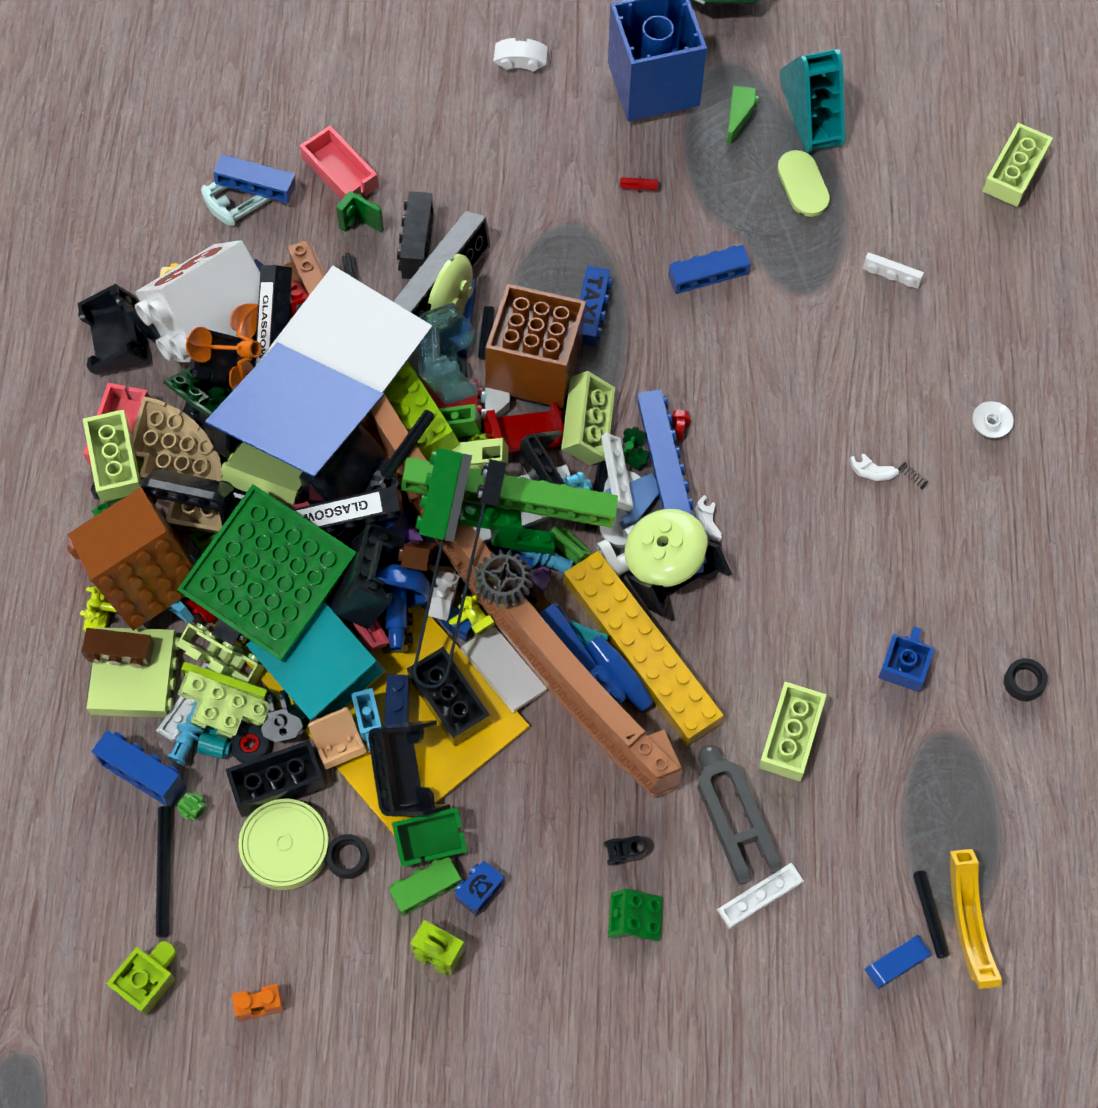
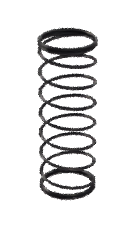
(903, 465)

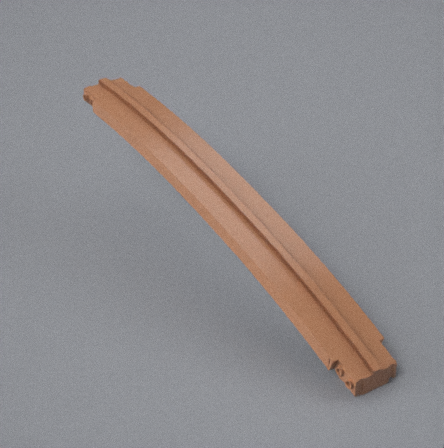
(645, 758)

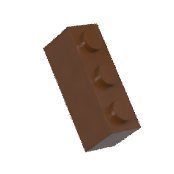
(418, 555)
(117, 647)

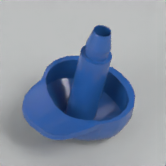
(409, 589)

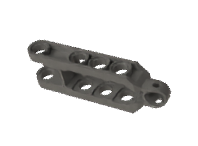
(712, 764)

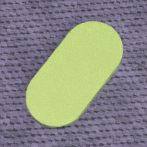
(803, 183)

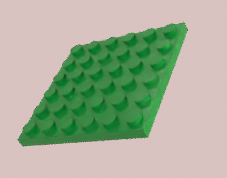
(267, 572)

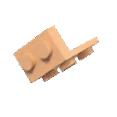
(336, 738)

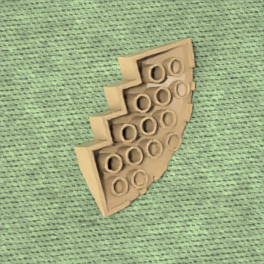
(176, 442)

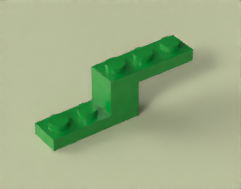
(507, 529)

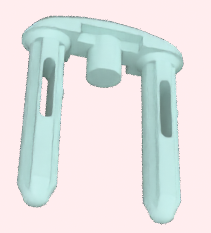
(219, 206)

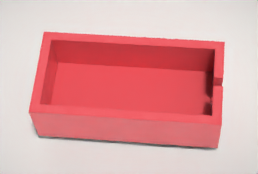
(338, 164)
(117, 398)

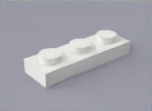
(892, 270)

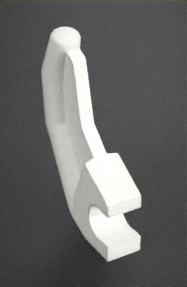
(871, 471)
(705, 517)

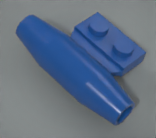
(617, 675)

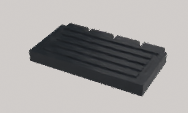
(221, 362)

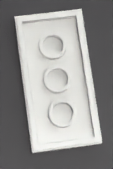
(503, 669)

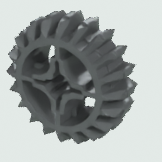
(519, 584)

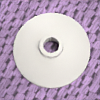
(994, 412)

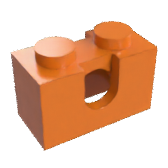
(245, 1002)

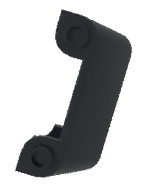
(115, 336)
(347, 470)

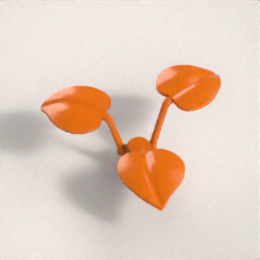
(245, 323)

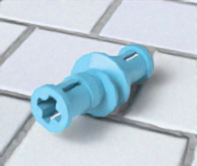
(549, 560)
(185, 740)

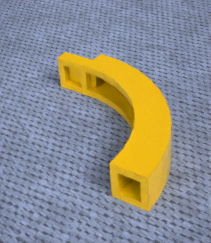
(969, 919)

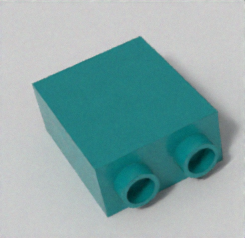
(323, 665)

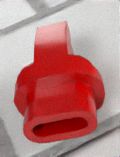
(680, 422)
(194, 608)

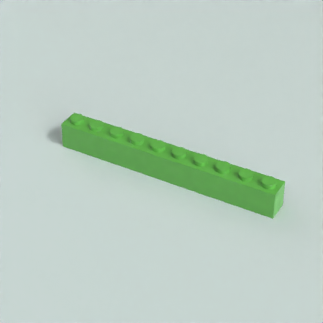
(527, 495)

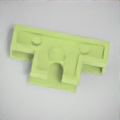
(484, 450)
(219, 654)
(221, 705)

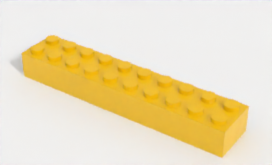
(643, 647)

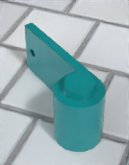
(213, 744)

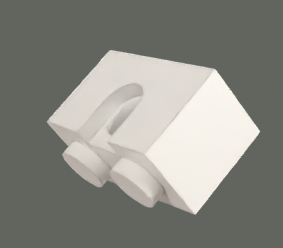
(443, 595)

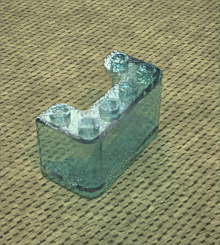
(439, 353)

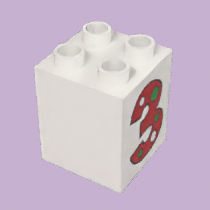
(199, 295)

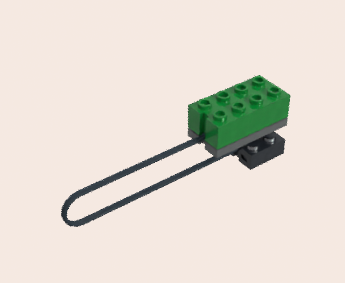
(442, 513)

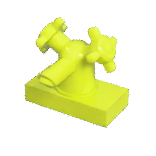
(98, 610)
(476, 616)

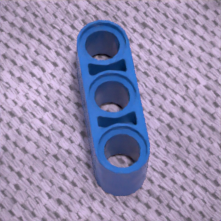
(898, 962)

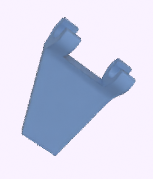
(643, 494)

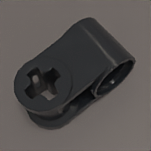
(624, 851)

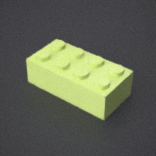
(1017, 164)
(587, 417)
(112, 455)
(792, 731)

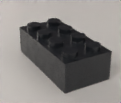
(416, 233)
(454, 702)
(275, 776)

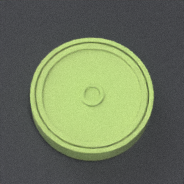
(284, 844)

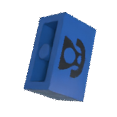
(479, 887)

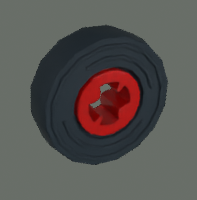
(241, 739)

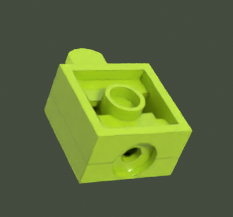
(437, 948)
(144, 978)

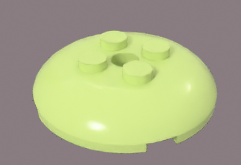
(453, 284)
(677, 559)

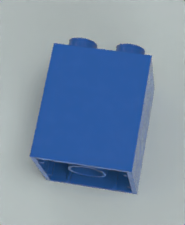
(656, 56)

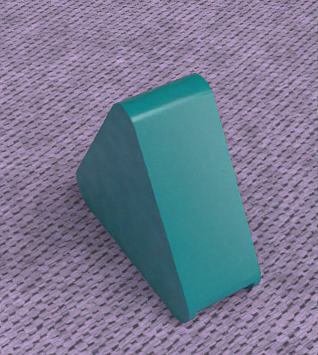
(816, 98)

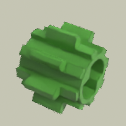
(191, 806)

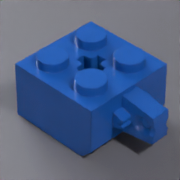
(910, 649)

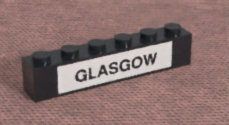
(273, 304)
(355, 510)

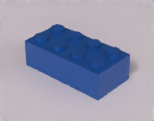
(139, 769)

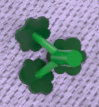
(632, 438)

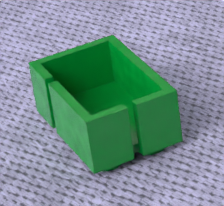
(429, 836)

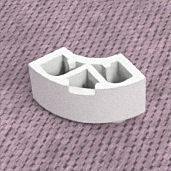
(520, 54)

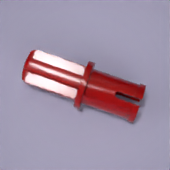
(638, 183)

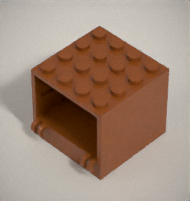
(534, 345)
(133, 558)

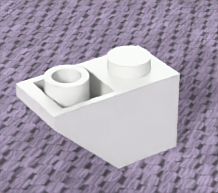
(496, 401)

